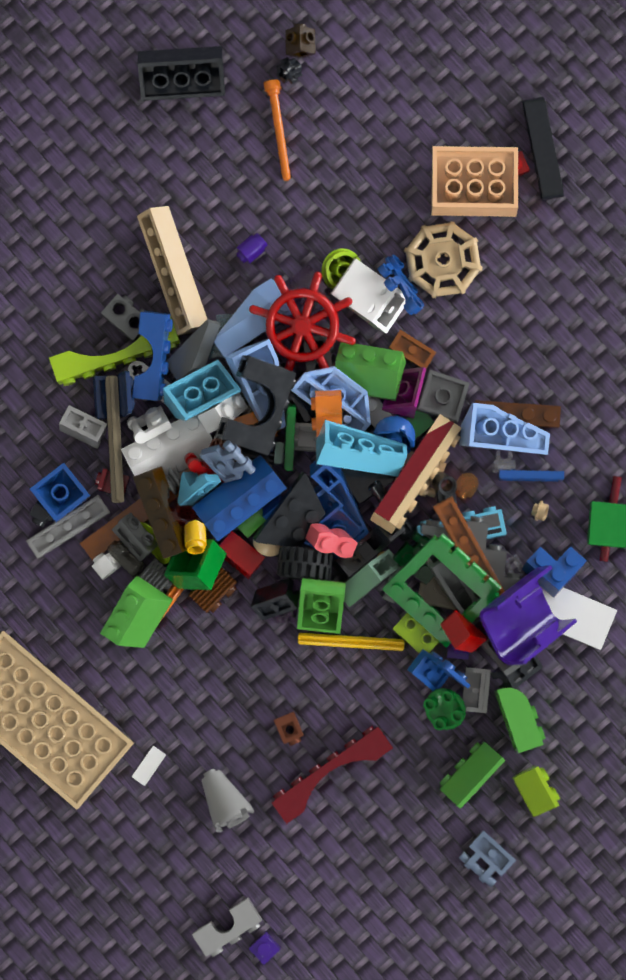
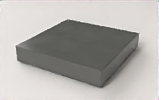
(442, 396)

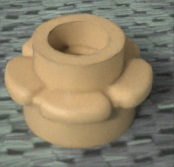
(540, 511)

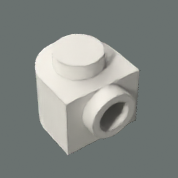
(105, 565)

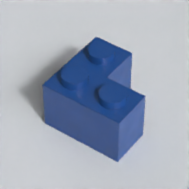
(562, 570)

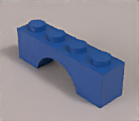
(155, 329)

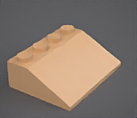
(474, 181)

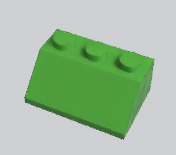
(372, 368)
(136, 614)
(471, 773)

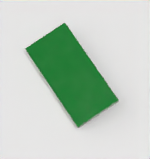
(607, 525)

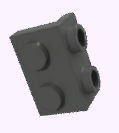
(135, 536)

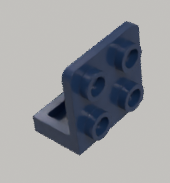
(126, 402)

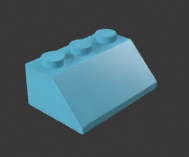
(199, 391)

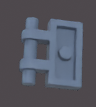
(222, 461)
(491, 853)

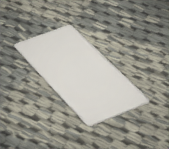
(148, 765)

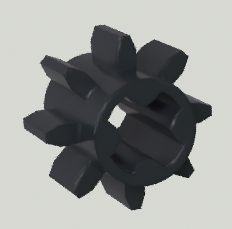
(289, 70)

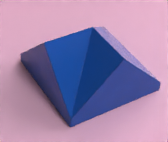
(59, 492)

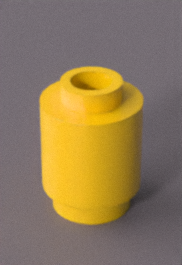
(195, 537)

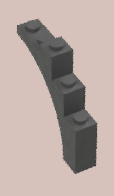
(495, 554)
(462, 598)

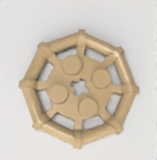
(435, 269)

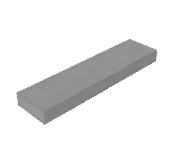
(68, 526)

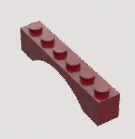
(370, 747)

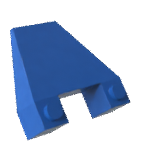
(336, 501)

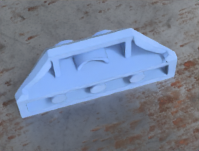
(354, 397)

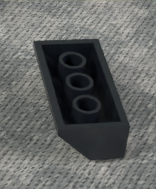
(181, 73)

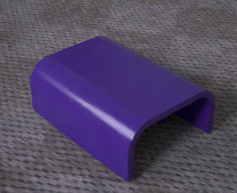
(522, 621)

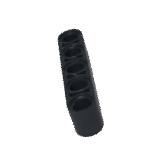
(543, 148)

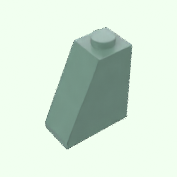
(369, 577)

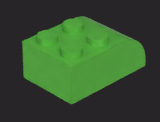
(321, 605)
(519, 719)

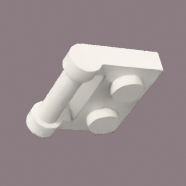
(154, 419)

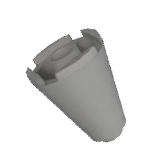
(224, 801)

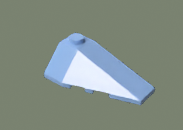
(245, 326)
(252, 391)
(494, 429)

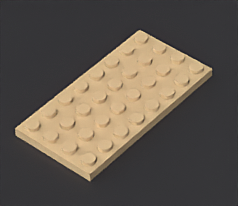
(54, 726)

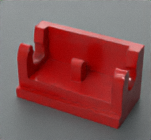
(241, 555)

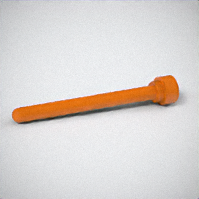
(272, 88)

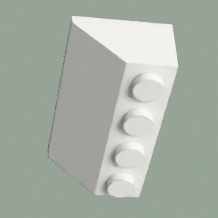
(169, 447)

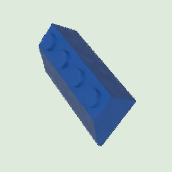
(239, 499)

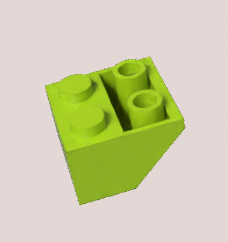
(536, 791)

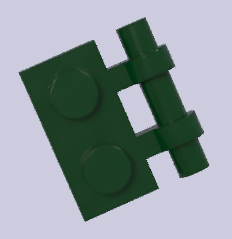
(407, 551)

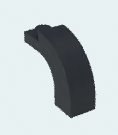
(366, 550)

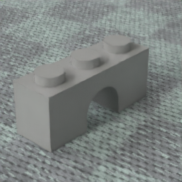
(212, 939)

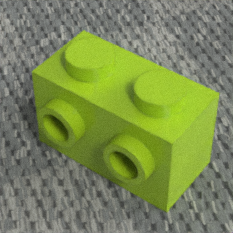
(415, 634)

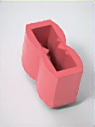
(331, 540)

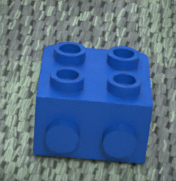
(434, 672)

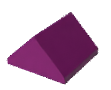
(408, 393)

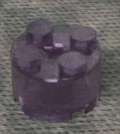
(303, 280)

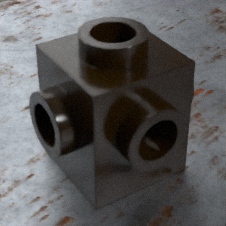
(300, 41)

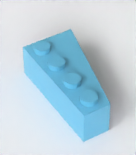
(359, 450)

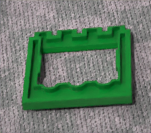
(457, 562)

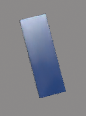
(519, 475)

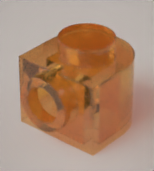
(466, 486)

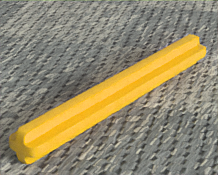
(351, 641)

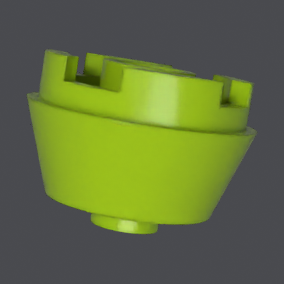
(336, 265)

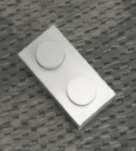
(228, 408)

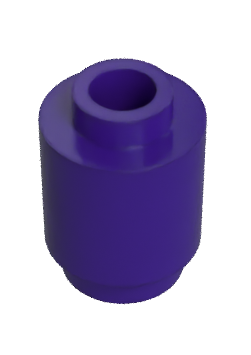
(251, 248)

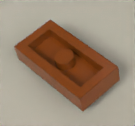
(413, 350)

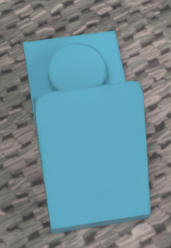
(195, 487)

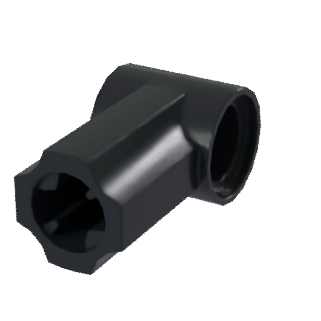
(446, 491)

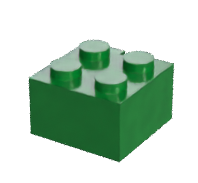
(196, 570)

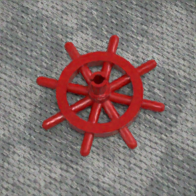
(303, 323)

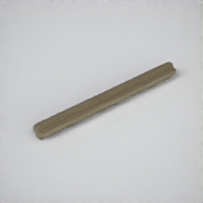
(114, 439)

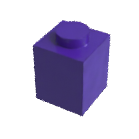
(264, 948)

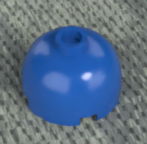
(396, 429)

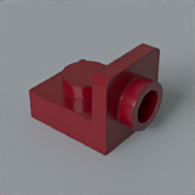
(104, 483)

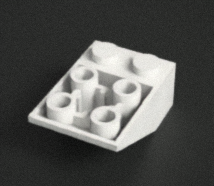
(369, 296)

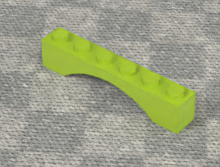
(72, 366)

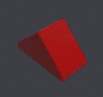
(462, 632)

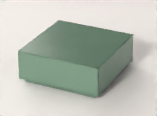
(279, 454)

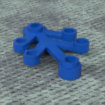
(394, 266)

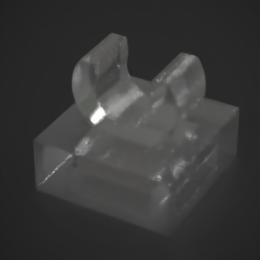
(503, 464)

